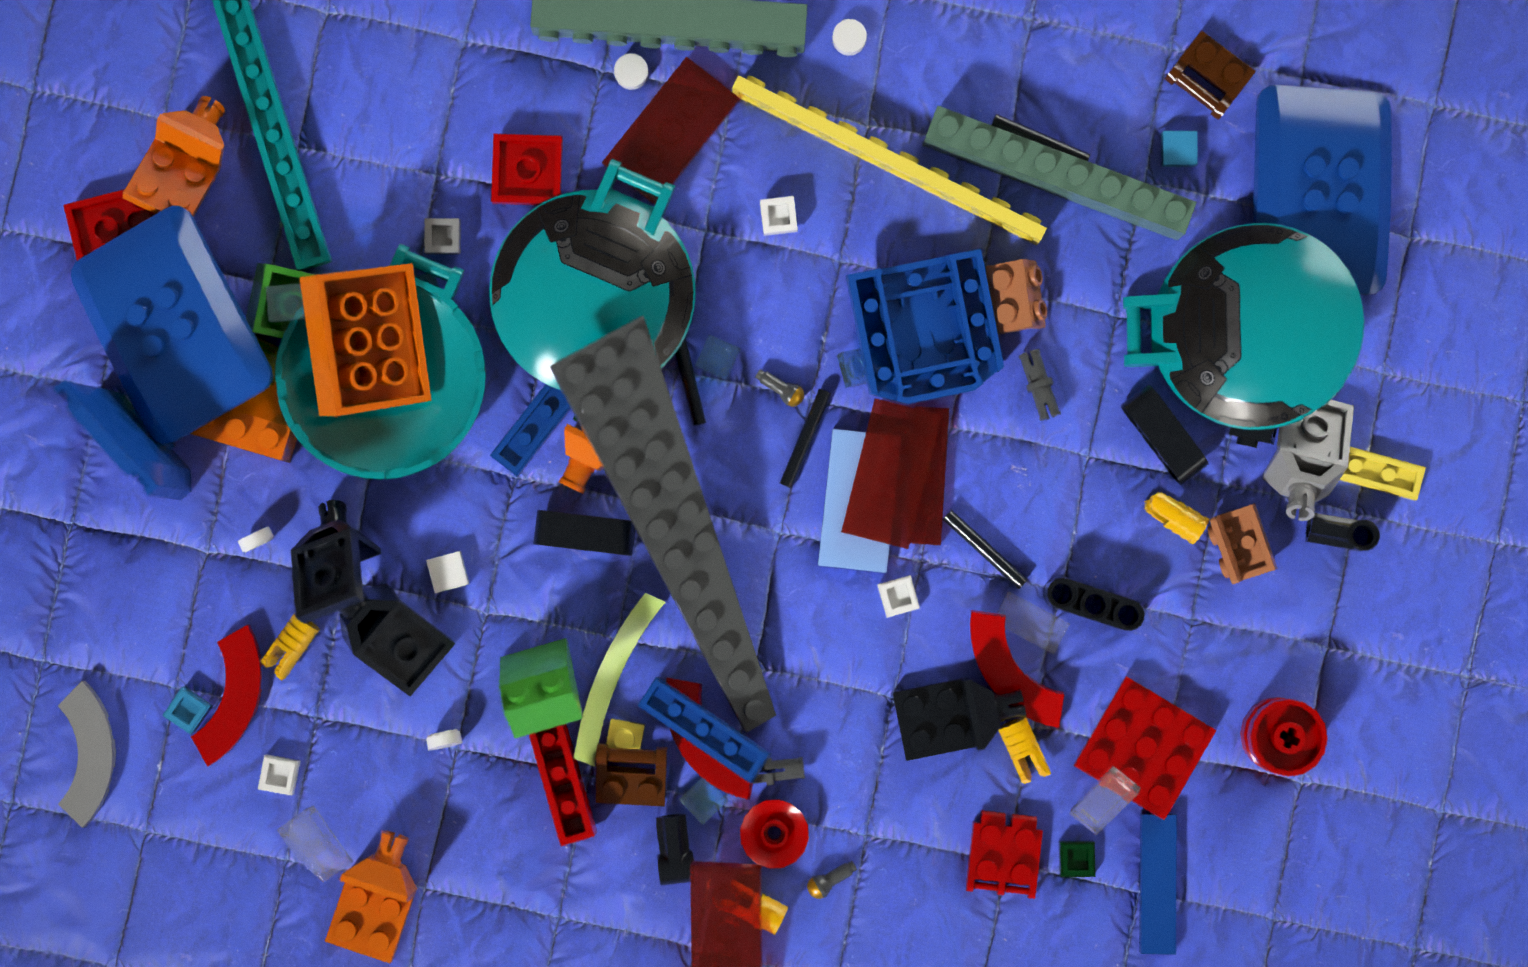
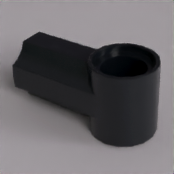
(1339, 532)
(674, 849)

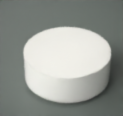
(849, 37)
(631, 71)
(256, 539)
(444, 739)

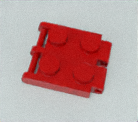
(1004, 853)

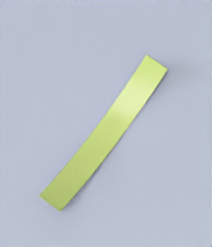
(609, 674)

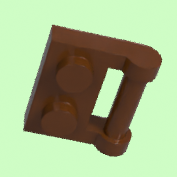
(1215, 66)
(631, 784)

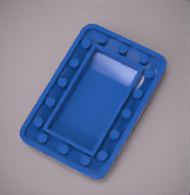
(1328, 172)
(171, 325)

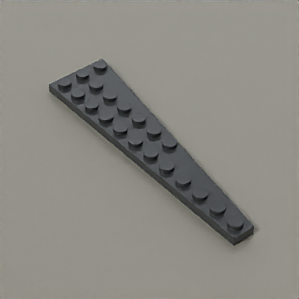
(636, 435)

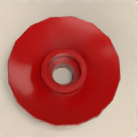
(779, 851)

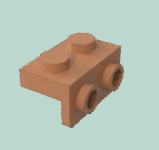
(1016, 295)
(1241, 544)

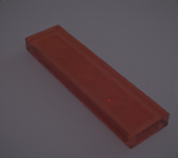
(929, 517)

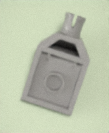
(1311, 457)

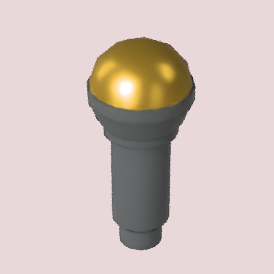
(790, 393)
(820, 885)

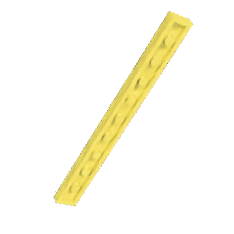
(902, 165)

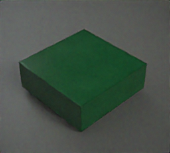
(1076, 858)

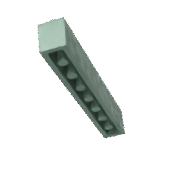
(682, 23)
(1059, 173)

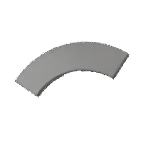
(95, 753)

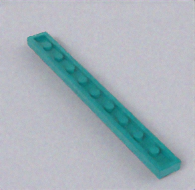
(272, 133)

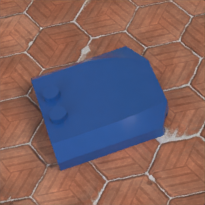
(926, 327)
(125, 439)

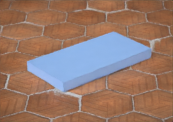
(838, 548)

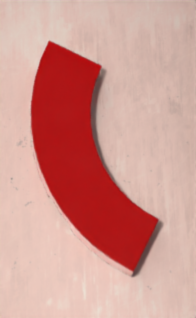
(1003, 673)
(239, 698)
(701, 762)

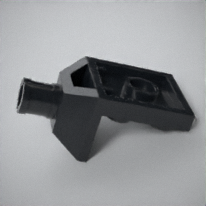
(328, 565)
(393, 638)
(951, 716)

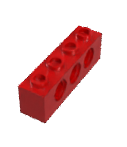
(563, 784)

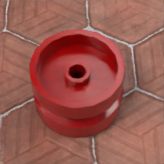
(1304, 738)

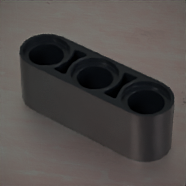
(1164, 434)
(584, 532)
(1109, 608)

